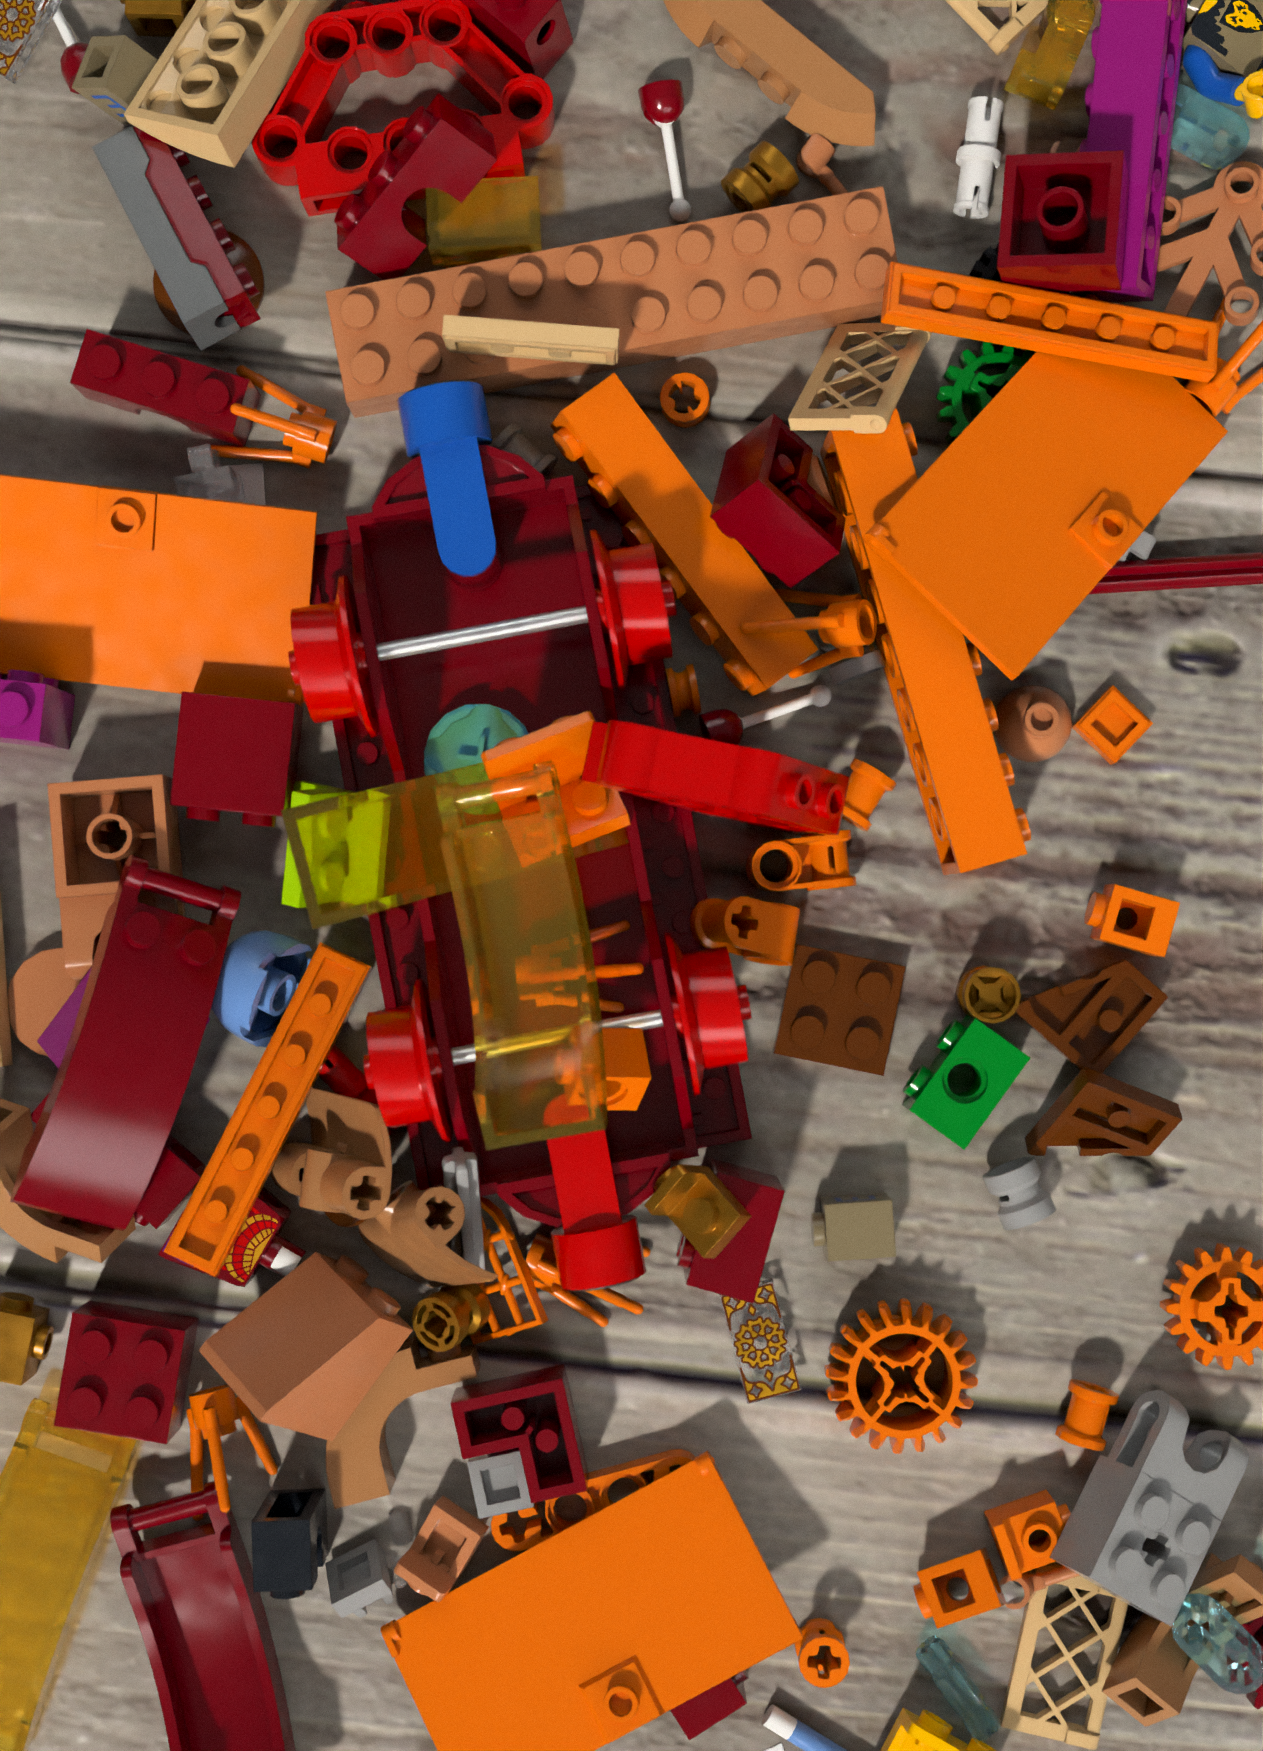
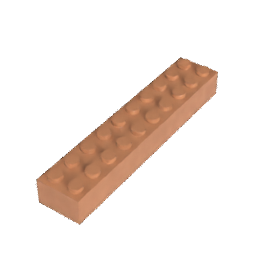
(662, 287)

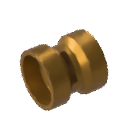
(760, 180)
(997, 997)
(450, 1316)

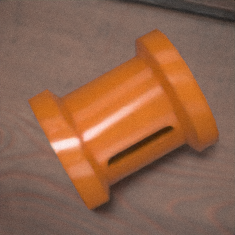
(864, 793)
(1087, 1415)
(835, 1660)

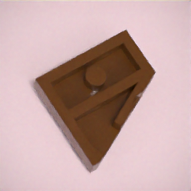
(1104, 1118)

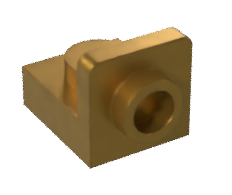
(698, 1207)

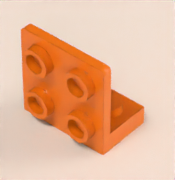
(587, 807)

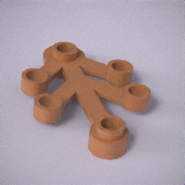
(1212, 246)

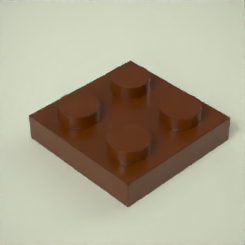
(839, 1009)

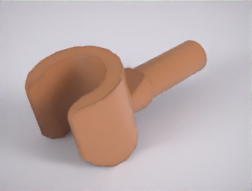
(813, 161)
(1036, 1582)

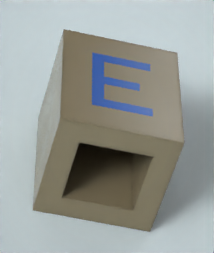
(113, 73)
(854, 1227)

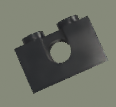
(289, 1542)

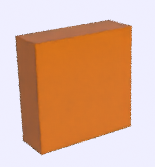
(1112, 725)

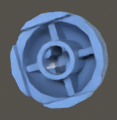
(258, 983)

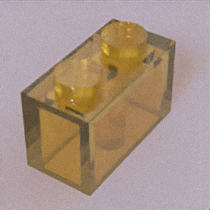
(492, 222)

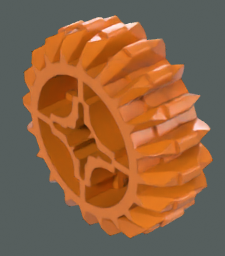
(936, 1407)

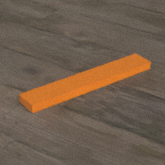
(1049, 322)
(268, 1110)

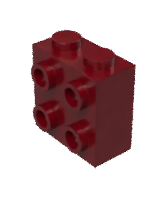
(235, 757)

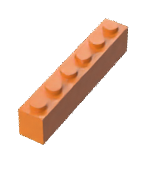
(664, 506)

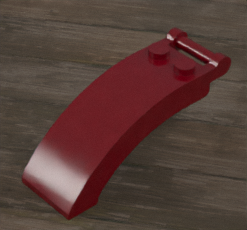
(128, 1051)
(203, 1627)

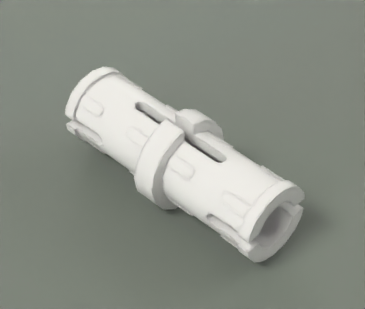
(978, 157)

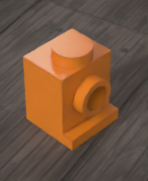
(1151, 919)
(1014, 1523)
(983, 1593)

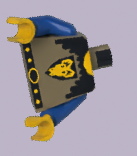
(1226, 51)

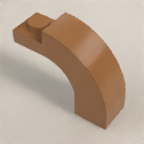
(37, 1229)
(359, 1454)
(1151, 1669)

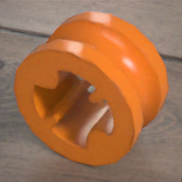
(701, 395)
(683, 690)

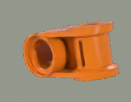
(806, 863)
(748, 928)

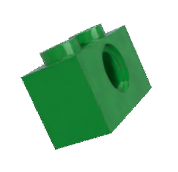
(994, 1066)

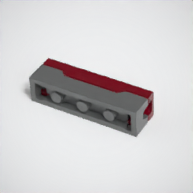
(177, 235)

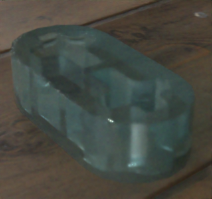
(1198, 125)
(1224, 1638)

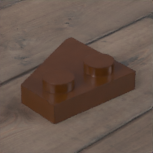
(1093, 1014)

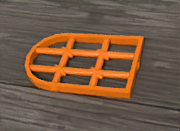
(505, 1283)

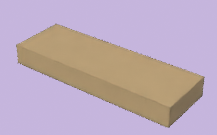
(531, 340)

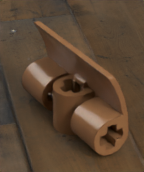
(345, 1164)
(414, 1236)

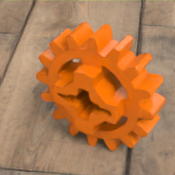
(1200, 1305)

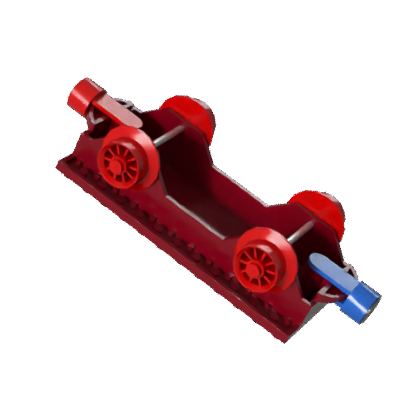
(529, 601)

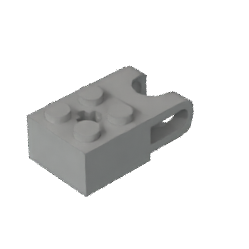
(1152, 1507)

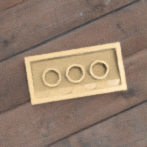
(223, 74)

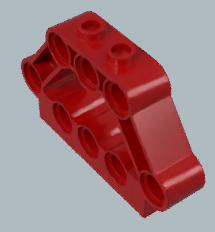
(321, 83)
(716, 778)

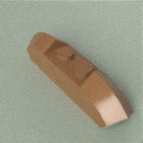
(785, 63)

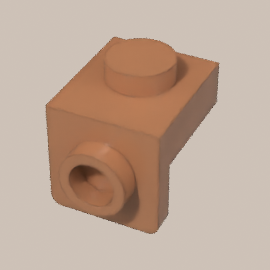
(441, 1550)

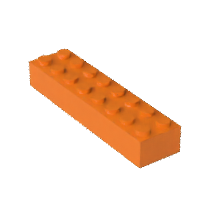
(926, 666)

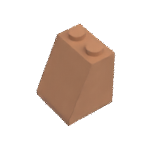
(309, 1346)

